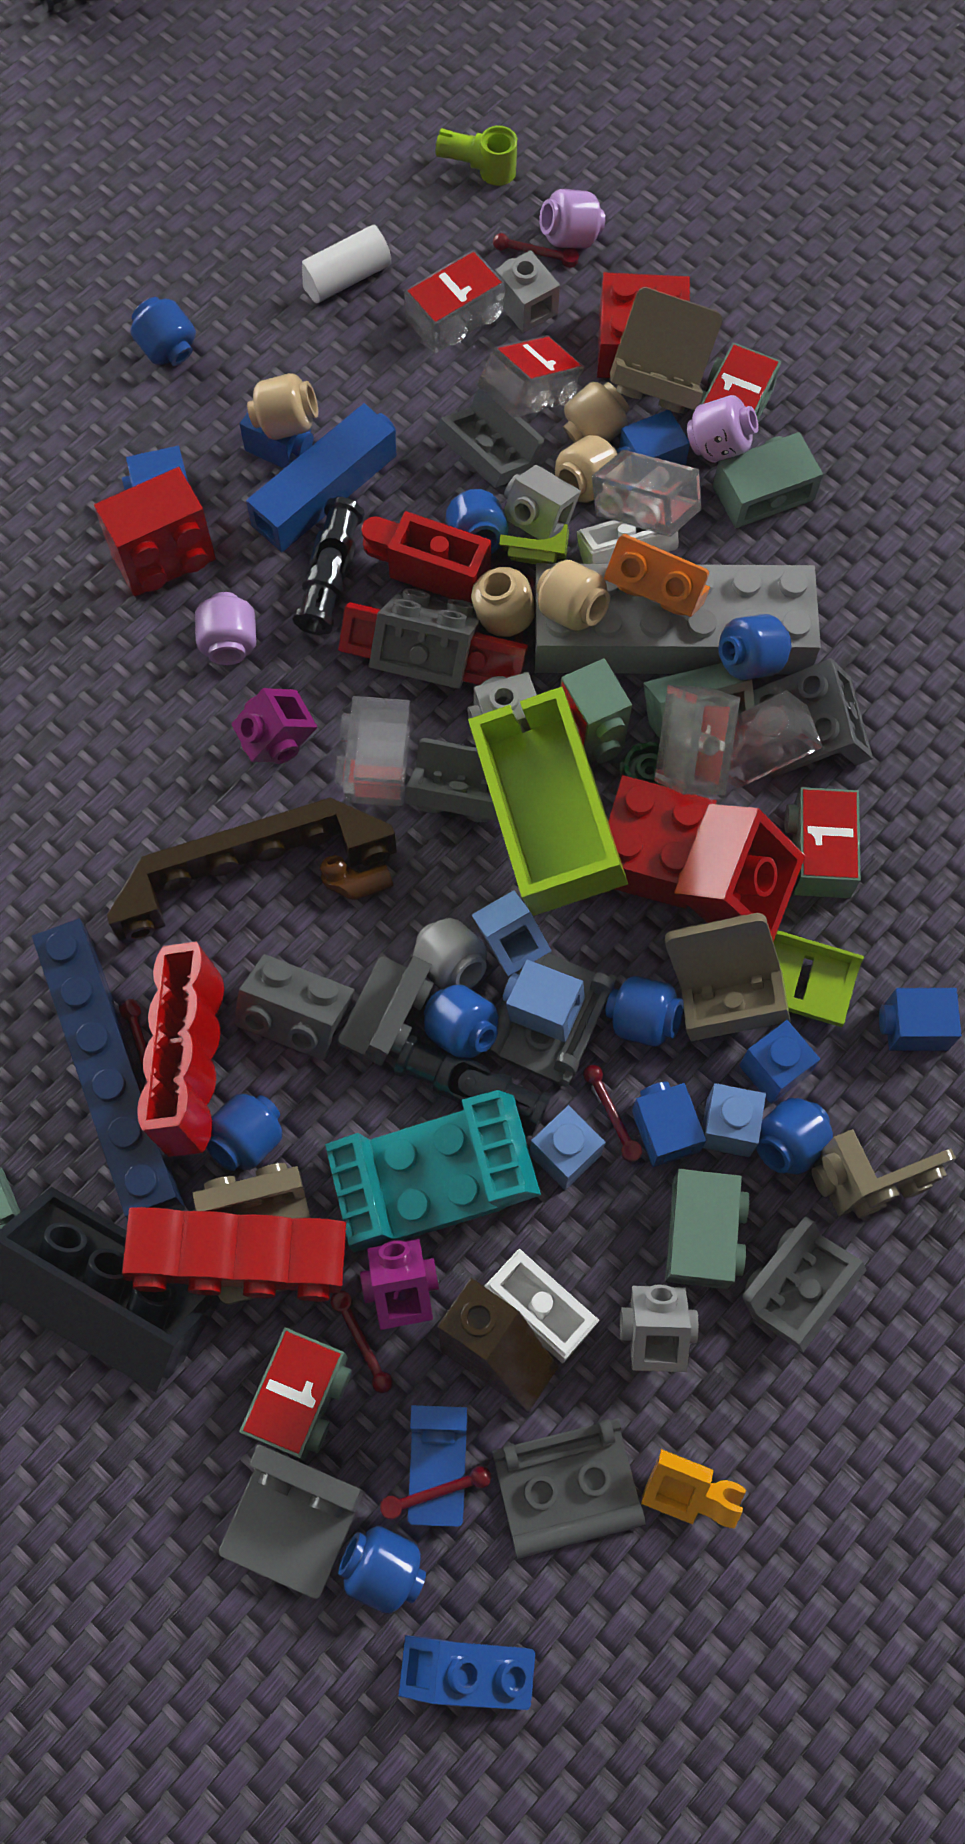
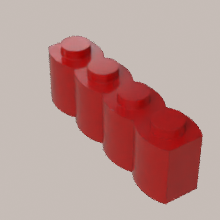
(181, 1050)
(234, 1250)

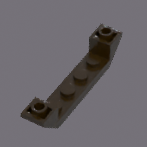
(137, 909)

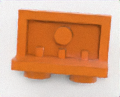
(658, 576)

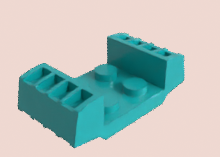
(433, 1172)

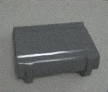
(546, 1055)
(568, 1488)

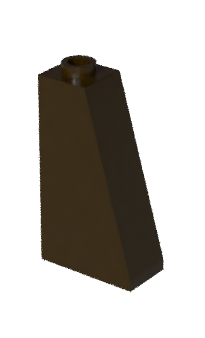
(496, 1345)

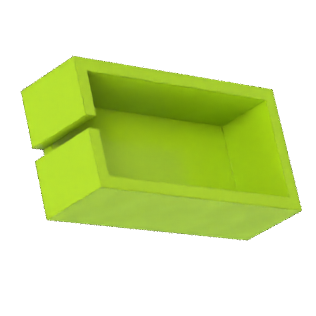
(547, 803)

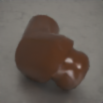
(351, 883)

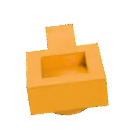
(686, 1489)

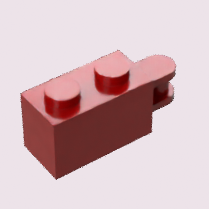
(428, 554)

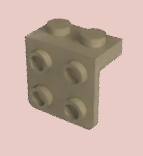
(665, 349)
(728, 976)
(853, 1186)
(272, 1192)

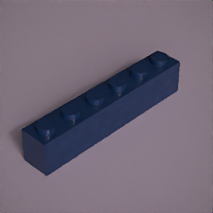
(105, 1067)

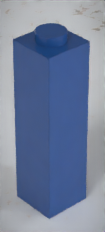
(327, 470)

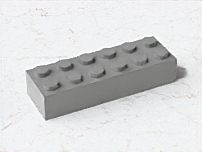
(647, 639)

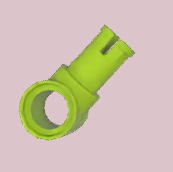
(490, 152)

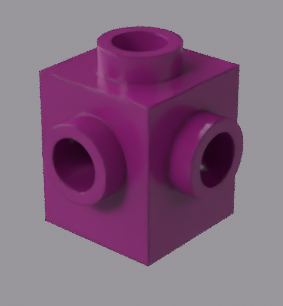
(274, 725)
(399, 1283)

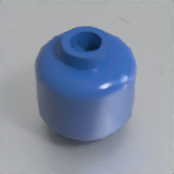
(162, 331)
(478, 514)
(754, 646)
(645, 1011)
(461, 1021)
(244, 1132)
(794, 1136)
(382, 1570)

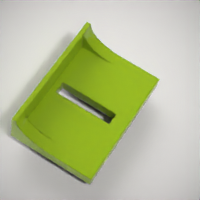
(534, 550)
(829, 980)

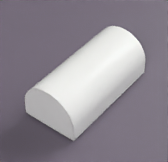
(345, 263)
(599, 541)
(546, 1306)

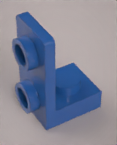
(437, 1458)
(466, 1673)

